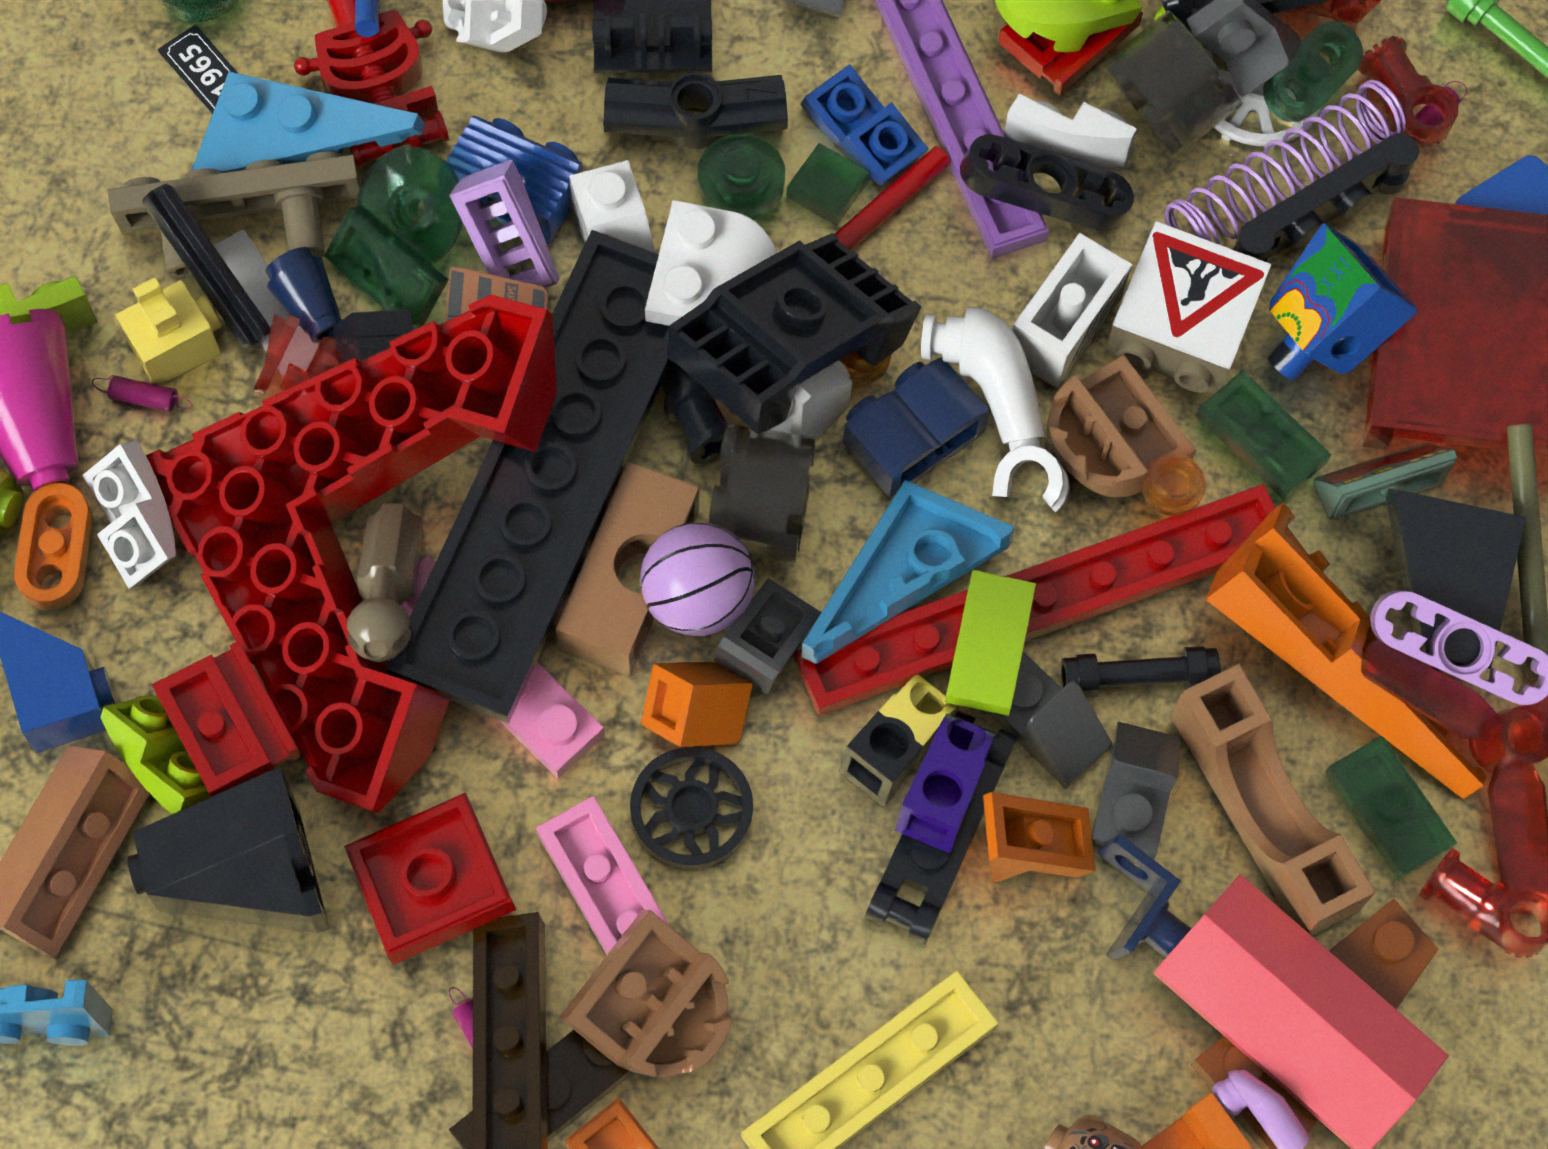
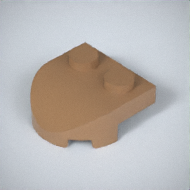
(1112, 429)
(653, 1002)

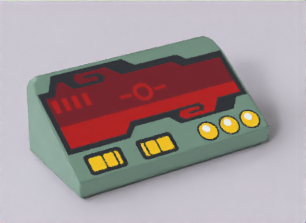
(1368, 482)

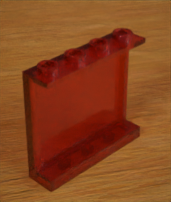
(1480, 333)

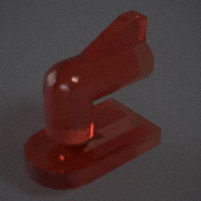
(280, 336)

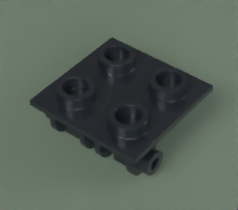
(652, 36)

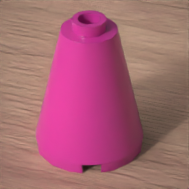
(36, 400)

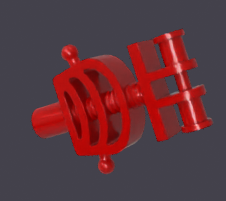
(376, 72)

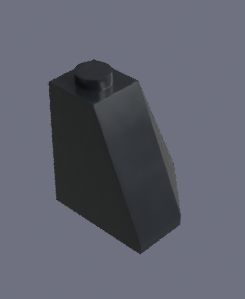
(1457, 559)
(233, 859)

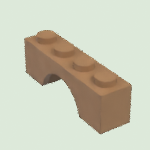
(1237, 752)

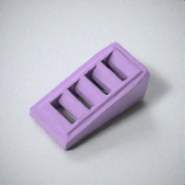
(515, 201)

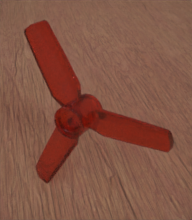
(1515, 787)

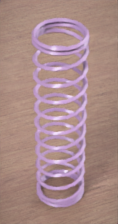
(1366, 117)

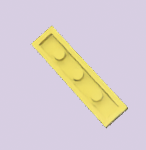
(877, 1071)

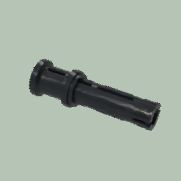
(695, 413)

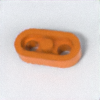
(52, 550)

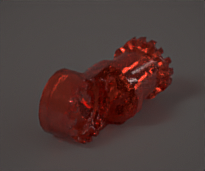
(1395, 70)
(1487, 904)

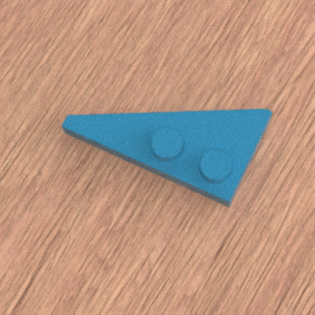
(289, 123)
(908, 556)
(64, 1019)

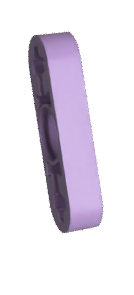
(1425, 611)

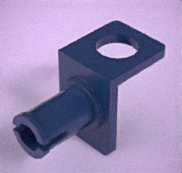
(1151, 919)

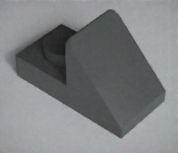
(1247, 39)
(766, 636)
(1054, 724)
(1137, 787)

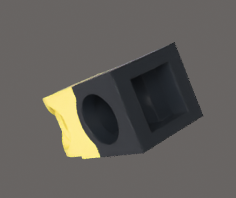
(895, 739)

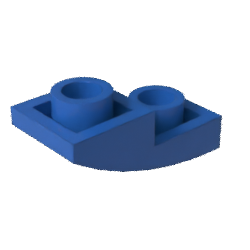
(862, 127)

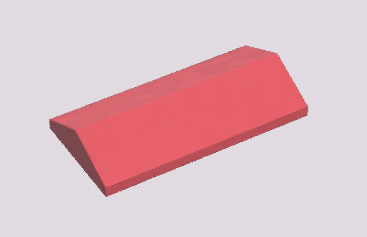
(1301, 1015)

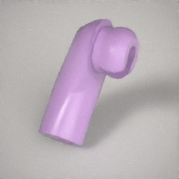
(1267, 1106)

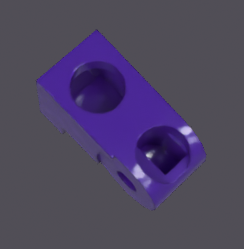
(945, 783)

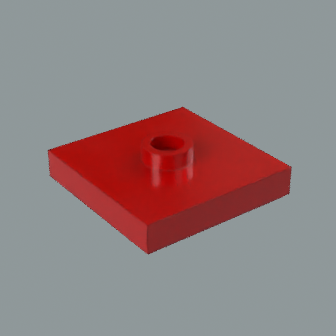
(429, 878)

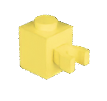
(169, 330)

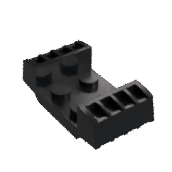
(787, 324)

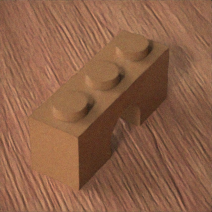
(601, 616)

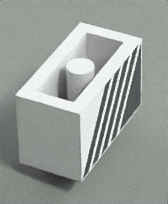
(1071, 308)

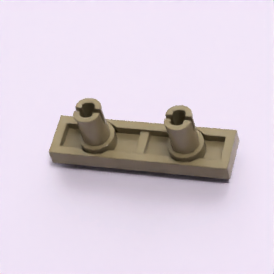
(258, 189)

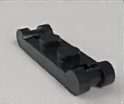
(1338, 193)
(931, 868)

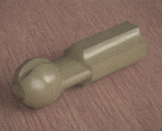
(386, 579)

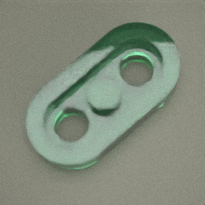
(1310, 75)

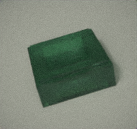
(827, 184)

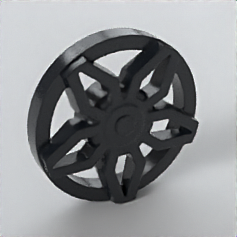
(691, 807)

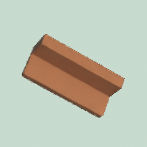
(66, 846)

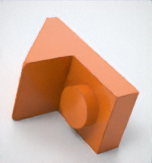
(1037, 837)

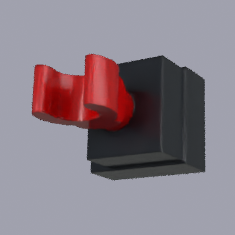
(369, 333)

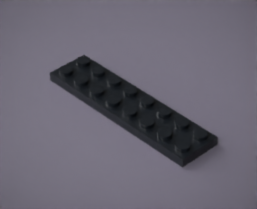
(538, 510)

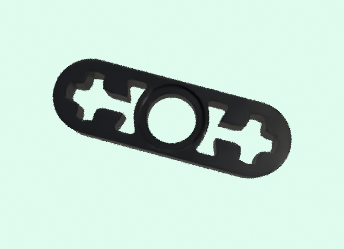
(1025, 193)

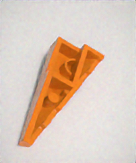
(1310, 624)

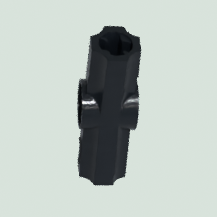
(660, 107)

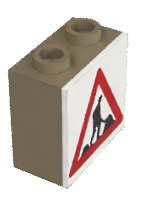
(1187, 308)

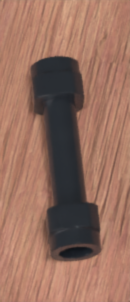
(1191, 668)

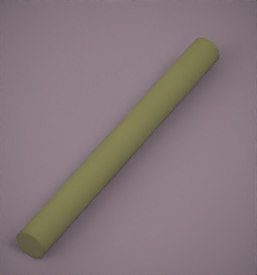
(1530, 552)

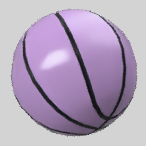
(697, 579)

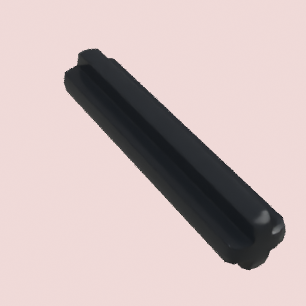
(206, 266)

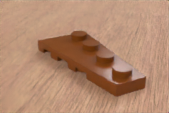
(1384, 952)

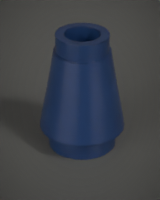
(305, 291)

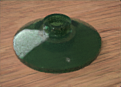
(396, 188)

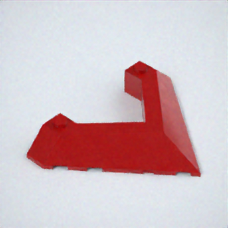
(268, 484)

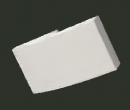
(1091, 137)
(140, 525)

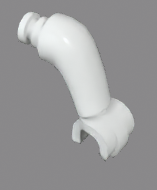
(996, 361)

